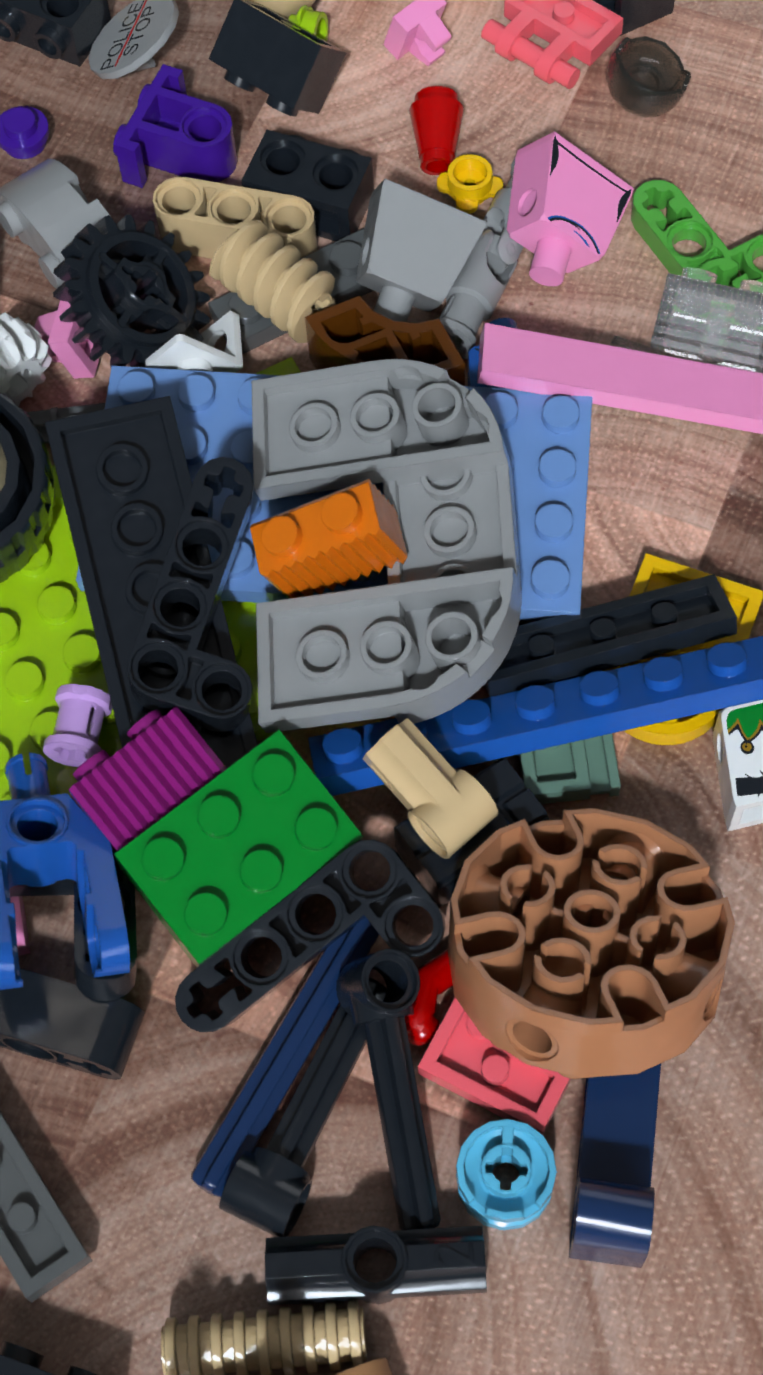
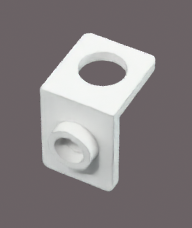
(190, 354)

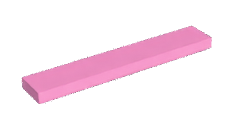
(621, 378)

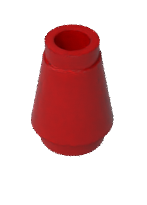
(436, 127)

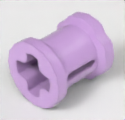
(77, 724)

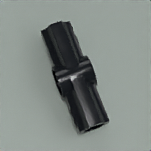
(325, 1265)

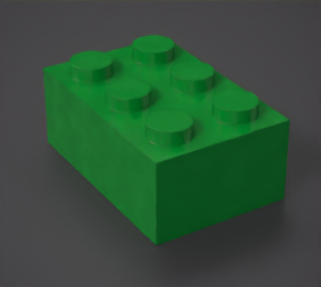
(237, 847)

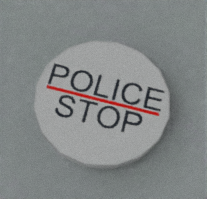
(133, 38)

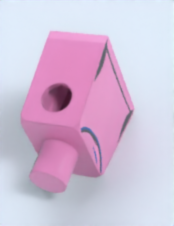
(563, 207)

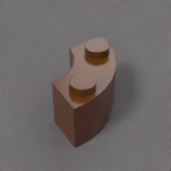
(357, 334)

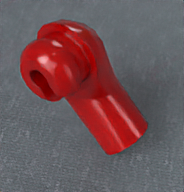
(434, 980)

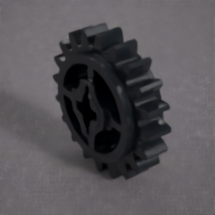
(127, 297)

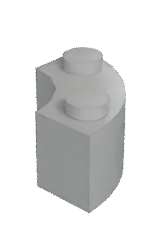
(47, 212)

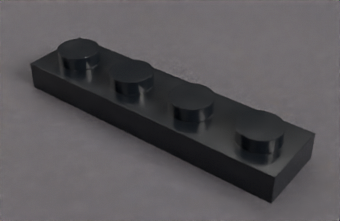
(615, 634)

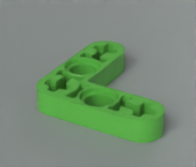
(688, 224)

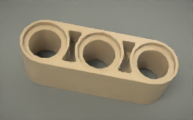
(209, 212)

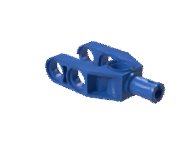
(51, 841)

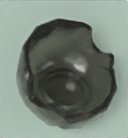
(646, 77)

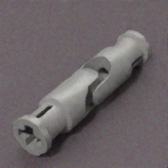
(482, 276)

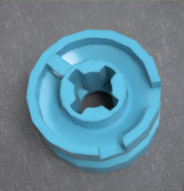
(479, 1189)

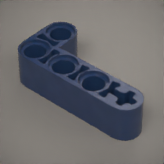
(615, 1170)

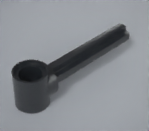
(394, 1078)
(270, 1183)

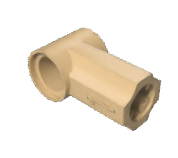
(442, 803)

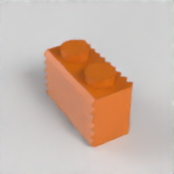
(329, 541)

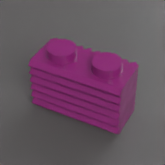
(145, 777)

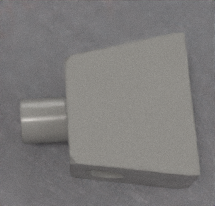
(413, 249)

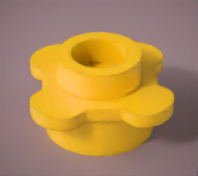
(467, 171)

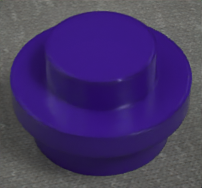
(23, 132)

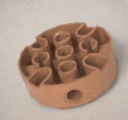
(588, 943)

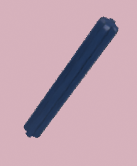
(280, 1061)

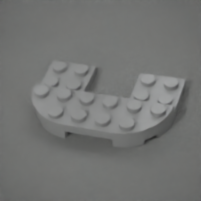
(457, 596)

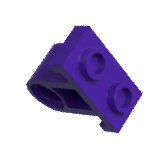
(175, 134)

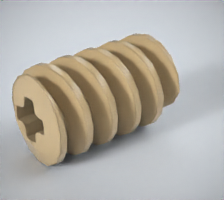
(272, 278)

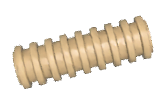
(265, 1341)

